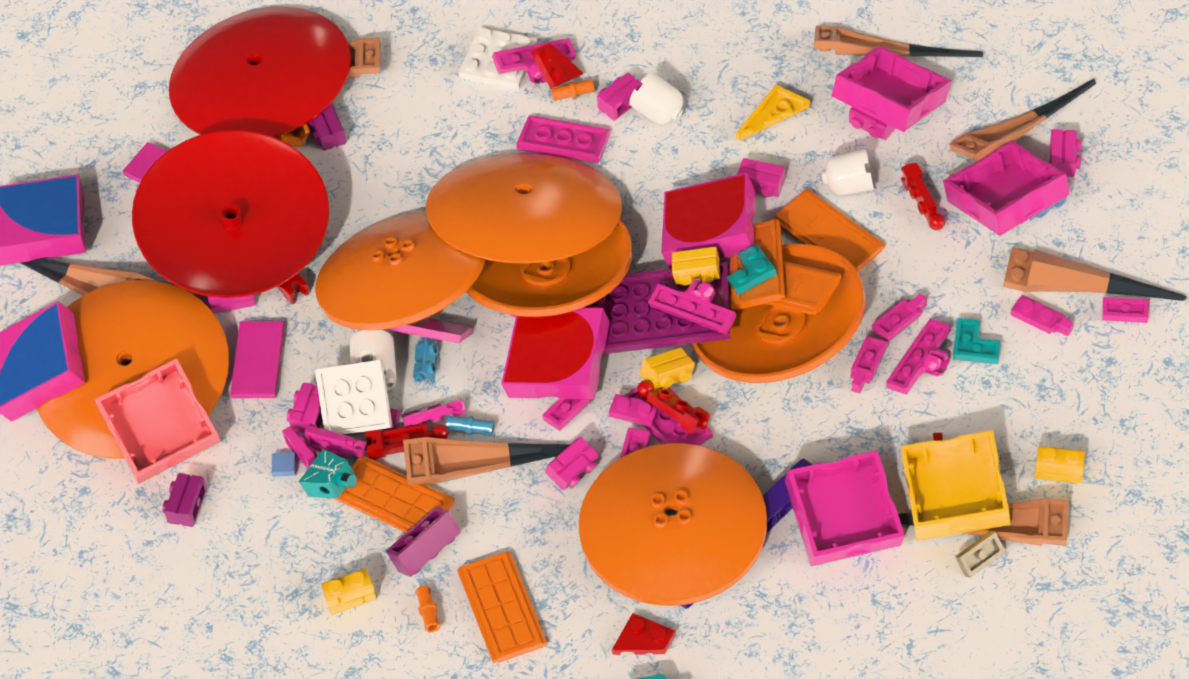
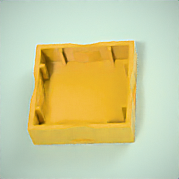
(955, 485)

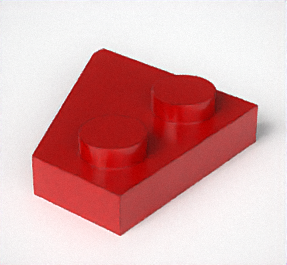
(555, 66)
(643, 637)

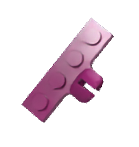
(522, 59)
(693, 305)
(921, 358)

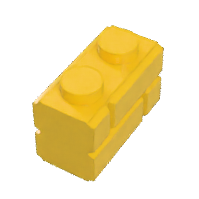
(696, 264)
(667, 368)
(1059, 464)
(348, 591)

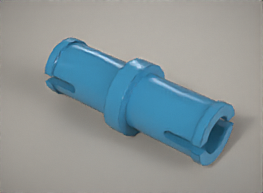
(470, 425)

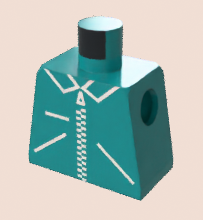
(328, 476)

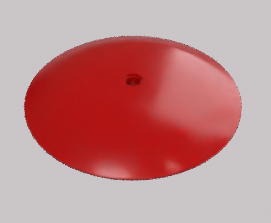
(260, 72)
(240, 174)

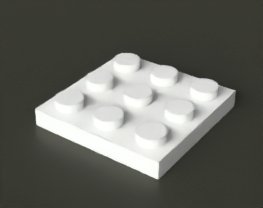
(479, 63)
(354, 397)

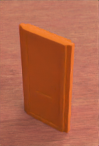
(820, 224)
(768, 238)
(806, 288)
(388, 497)
(501, 607)

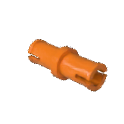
(573, 90)
(427, 609)

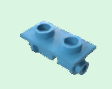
(427, 353)

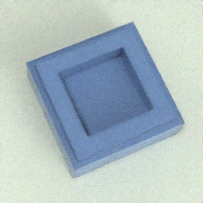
(283, 464)

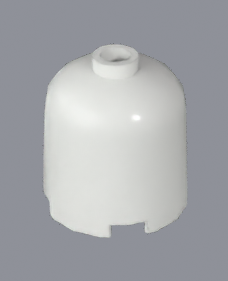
(657, 100)
(847, 173)

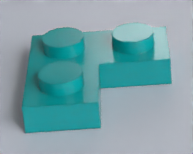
(755, 271)
(971, 348)

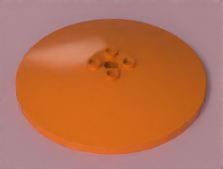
(393, 275)
(564, 287)
(773, 353)
(677, 556)

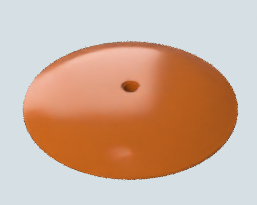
(523, 207)
(139, 325)

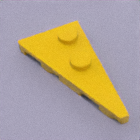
(774, 108)

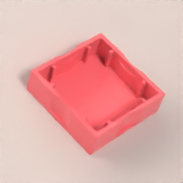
(157, 421)

